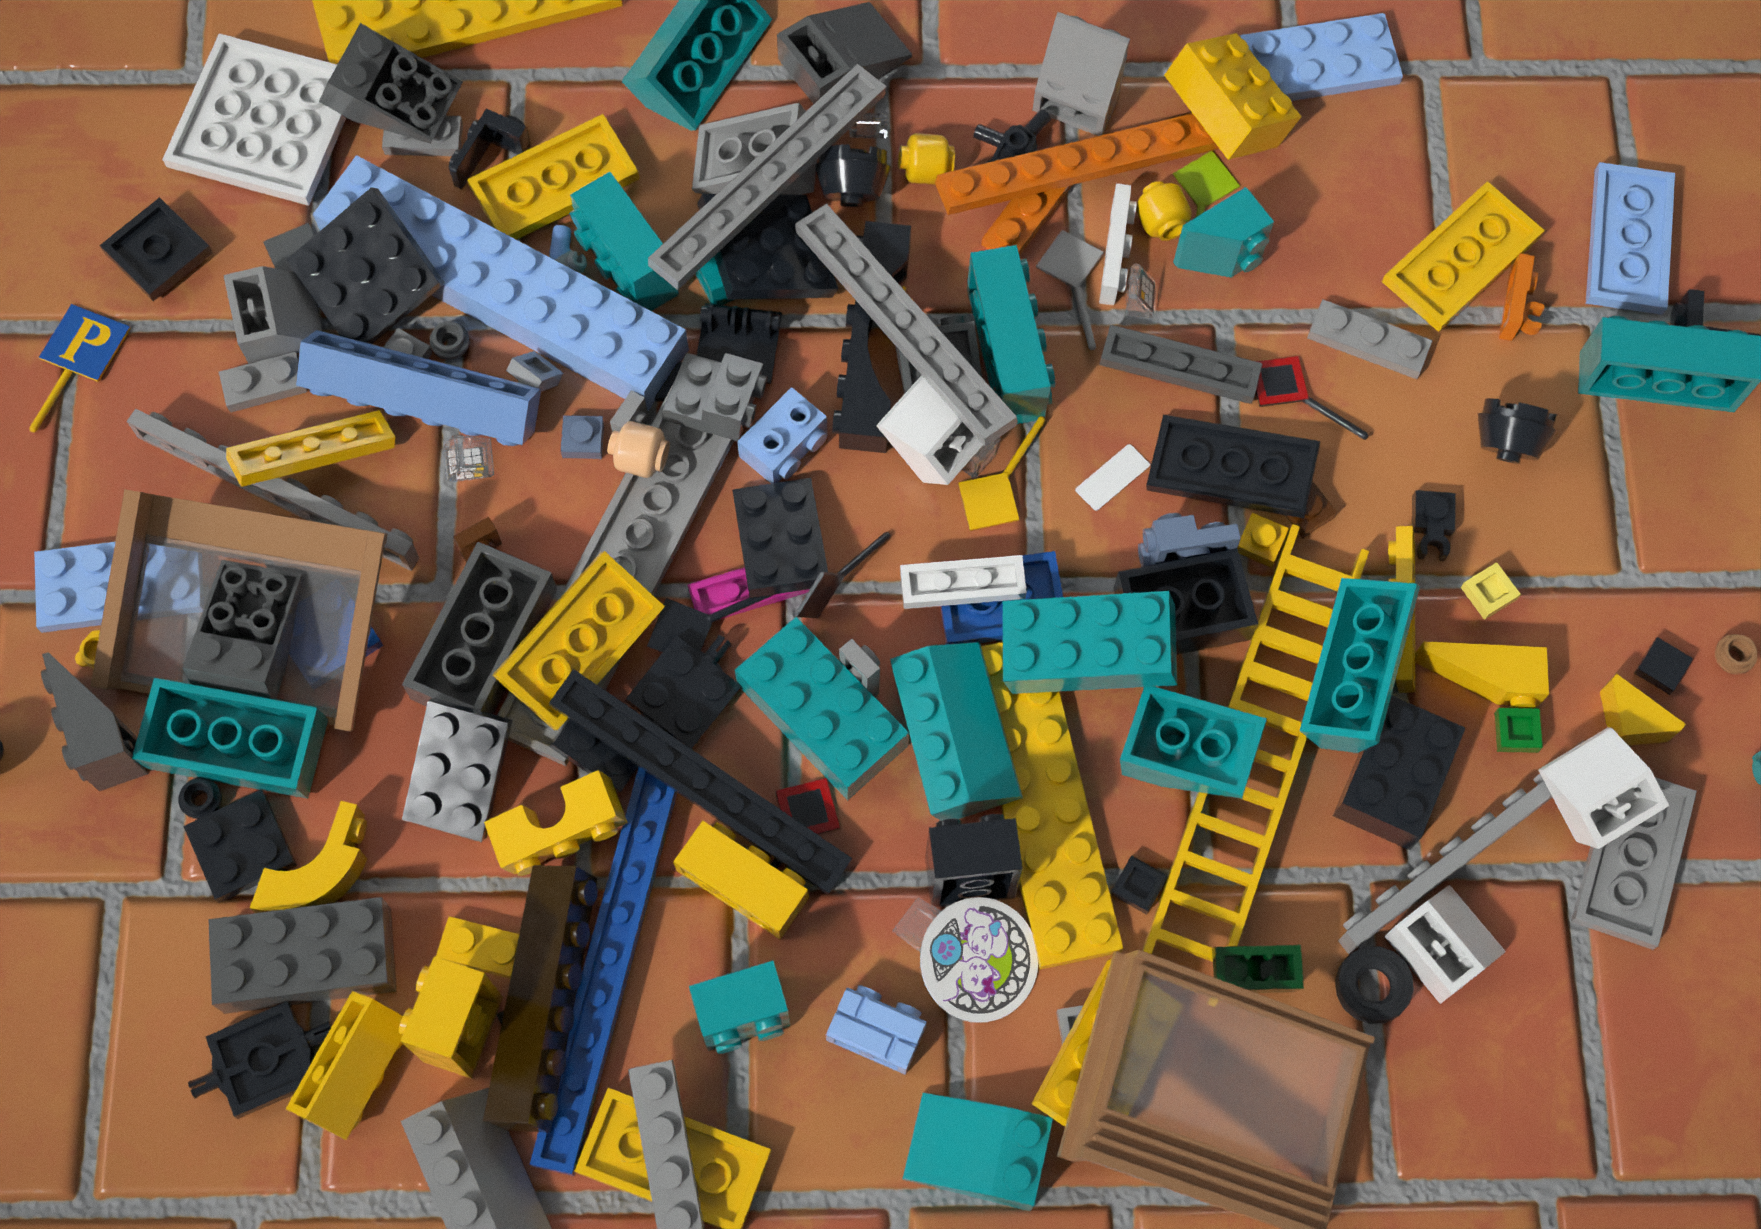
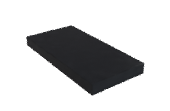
(1233, 466)

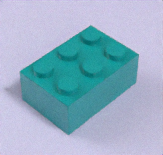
(620, 241)

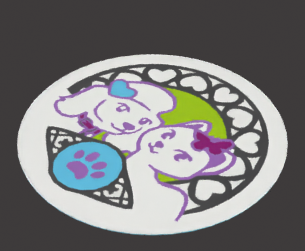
(978, 959)

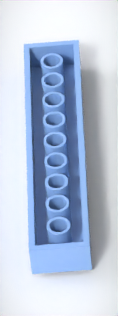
(524, 290)

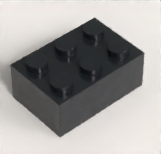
(1208, 598)
(1400, 776)
(973, 860)

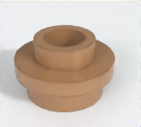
(1743, 646)

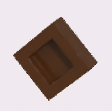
(1318, 513)
(481, 532)

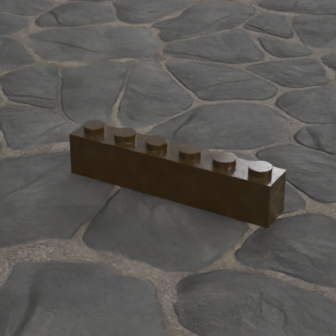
(541, 999)

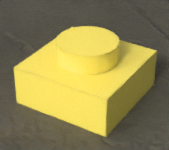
(1490, 591)

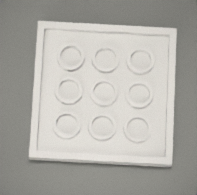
(258, 121)

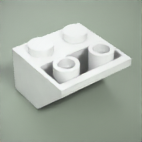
(929, 434)
(1602, 789)
(1444, 944)

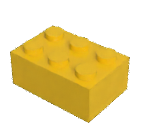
(1232, 95)
(450, 1016)

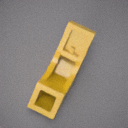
(323, 878)

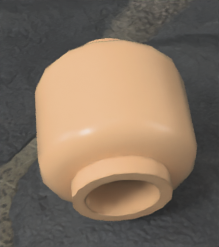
(639, 449)

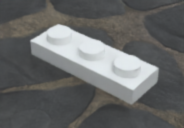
(1118, 244)
(963, 582)

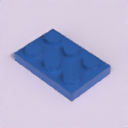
(984, 620)

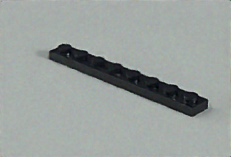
(700, 781)

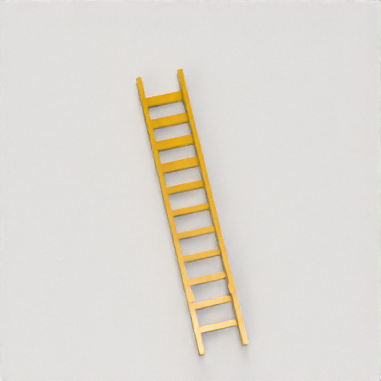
(1279, 681)

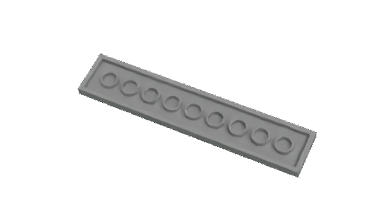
(643, 536)

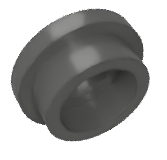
(445, 331)

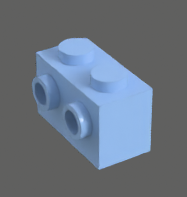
(783, 437)

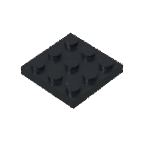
(771, 258)
(365, 269)

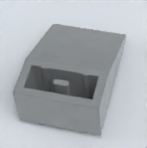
(1081, 74)

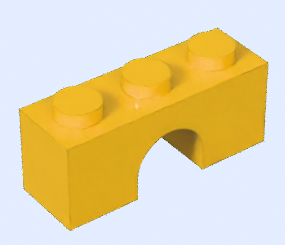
(590, 814)

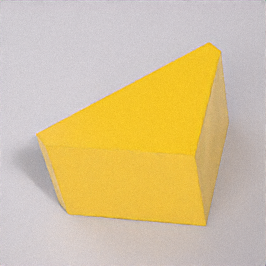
(1636, 715)

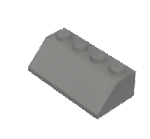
(473, 1167)

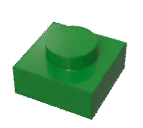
(1518, 730)

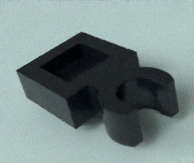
(1433, 517)

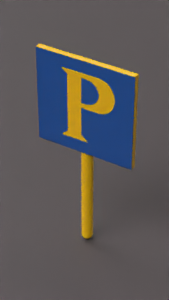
(80, 345)

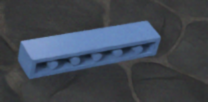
(418, 388)

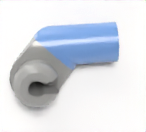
(561, 250)

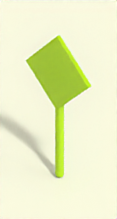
(1206, 180)

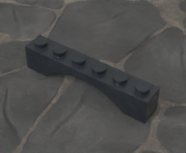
(862, 395)

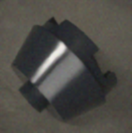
(852, 174)
(1515, 430)

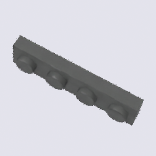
(1181, 364)

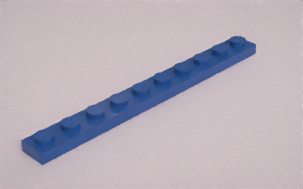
(607, 970)

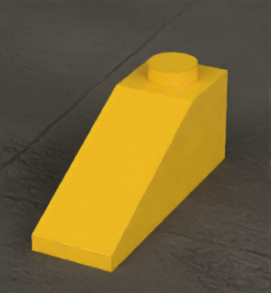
(1495, 672)

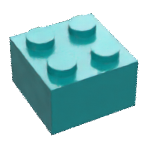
(740, 1007)

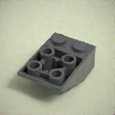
(833, 42)
(389, 87)
(245, 630)
(96, 739)

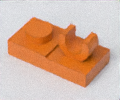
(1521, 281)

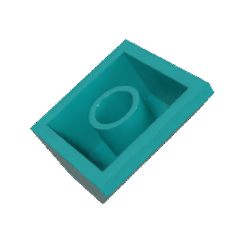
(1225, 237)

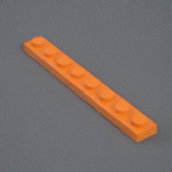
(1072, 163)

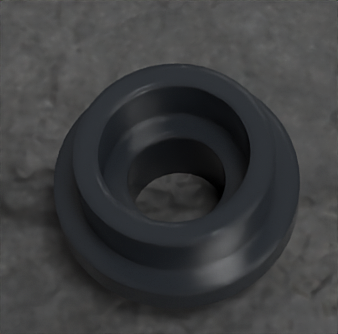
(191, 790)

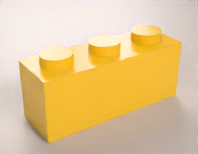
(742, 878)
(348, 1066)

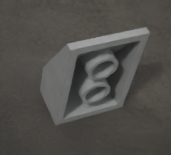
(735, 142)

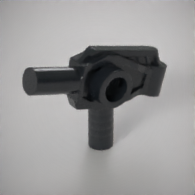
(1016, 140)

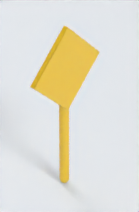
(990, 498)

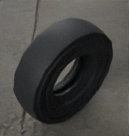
(1358, 1005)

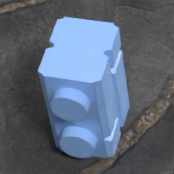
(876, 1029)

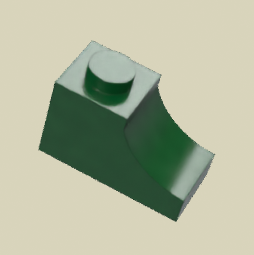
(1260, 967)

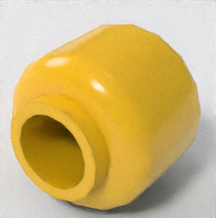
(926, 158)
(1163, 210)

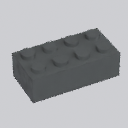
(478, 628)
(301, 955)

